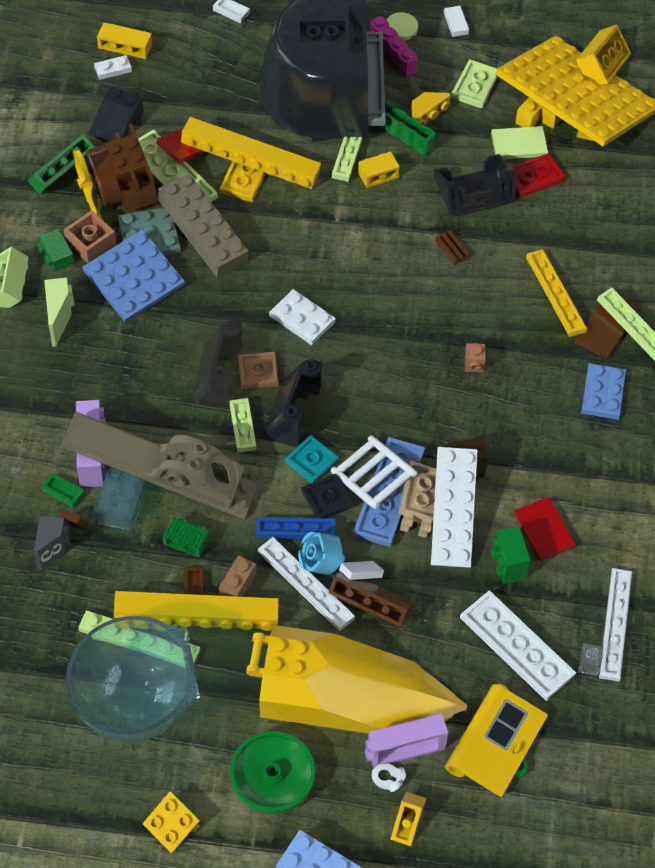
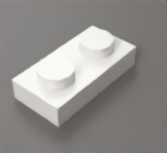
(112, 67)

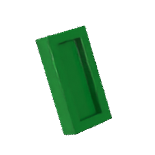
(62, 490)

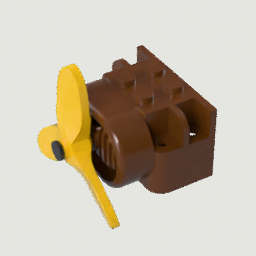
(118, 172)

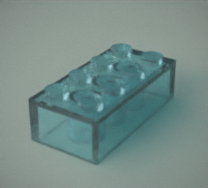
(120, 499)

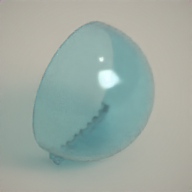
(132, 678)

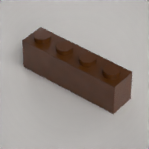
(372, 599)

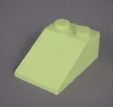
(59, 304)

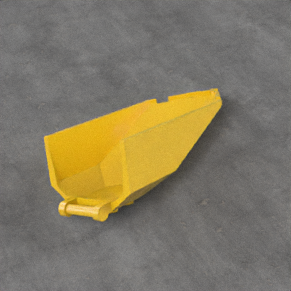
(343, 683)

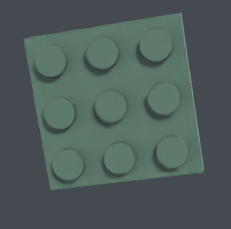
(157, 226)

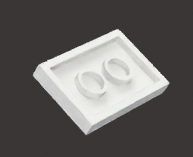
(302, 317)

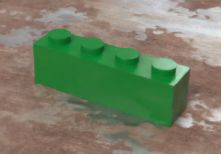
(59, 164)

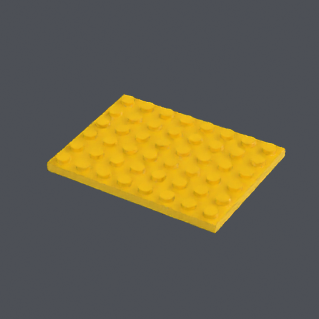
(555, 81)

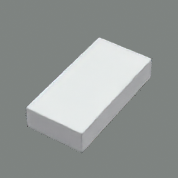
(231, 10)
(456, 21)
(361, 570)

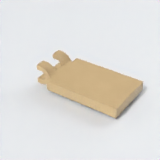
(418, 499)

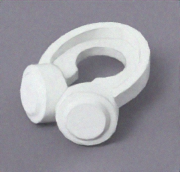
(398, 773)

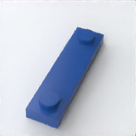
(292, 527)

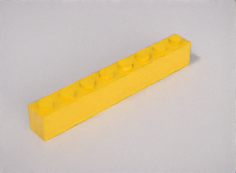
(250, 152)
(199, 609)

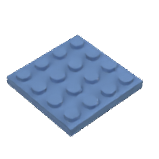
(133, 275)

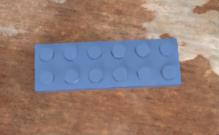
(381, 524)

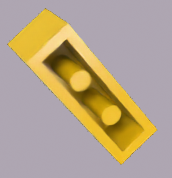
(124, 40)

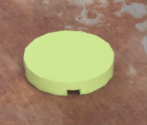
(404, 24)

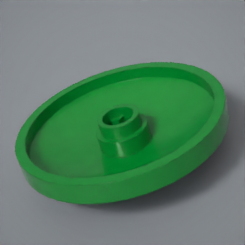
(272, 772)

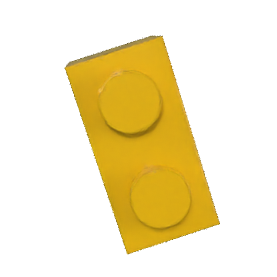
(378, 169)

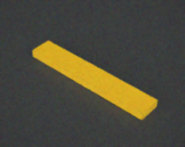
(556, 293)

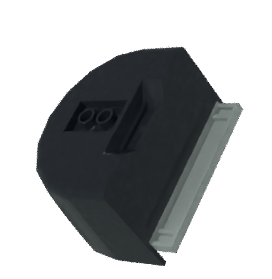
(324, 70)

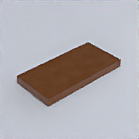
(603, 330)

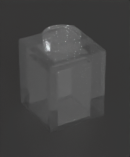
(590, 659)

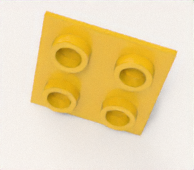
(171, 822)

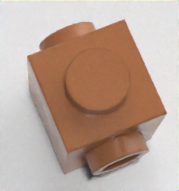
(474, 357)

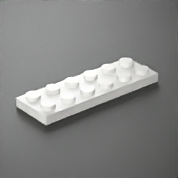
(454, 507)
(517, 645)

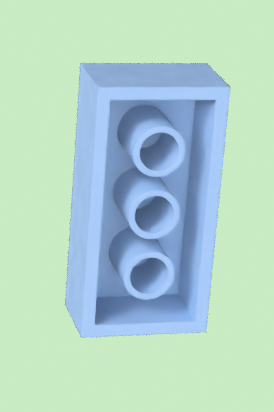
(310, 853)

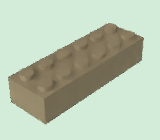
(203, 225)

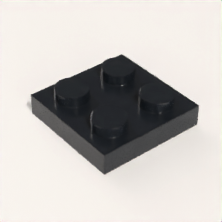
(327, 497)

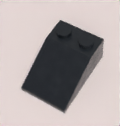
(116, 114)

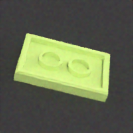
(475, 84)
(519, 142)

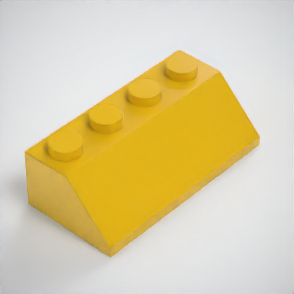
(604, 55)

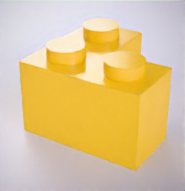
(532, 112)

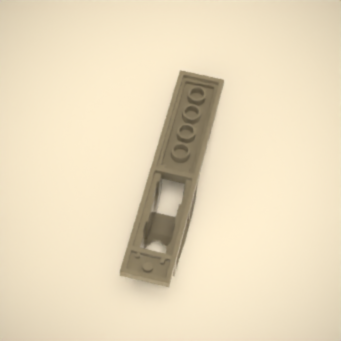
(187, 471)

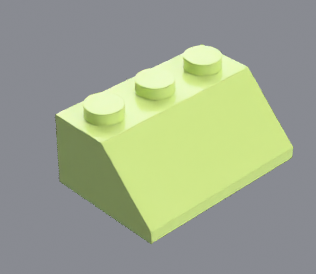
(12, 276)

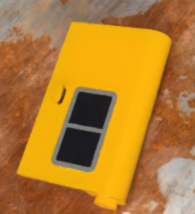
(490, 738)

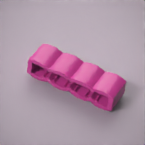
(395, 47)

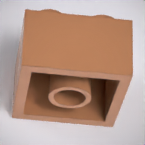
(90, 236)

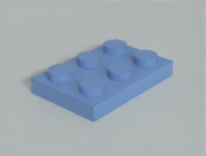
(603, 391)

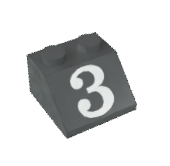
(50, 540)

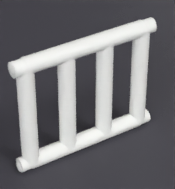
(363, 491)

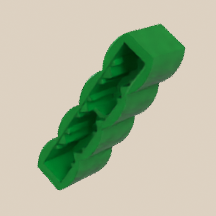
(408, 129)

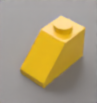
(408, 818)

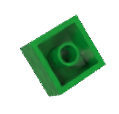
(510, 555)

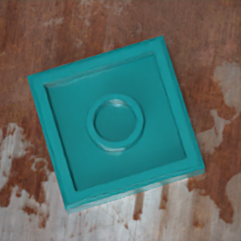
(311, 459)

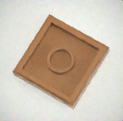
(258, 370)

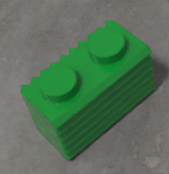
(56, 250)
(186, 537)

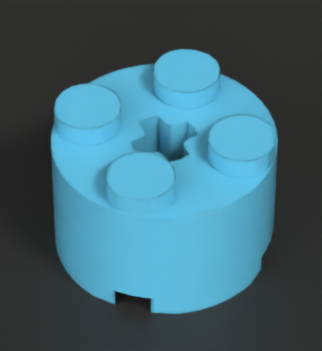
(321, 553)

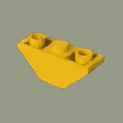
(429, 105)

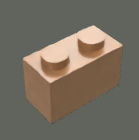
(238, 578)

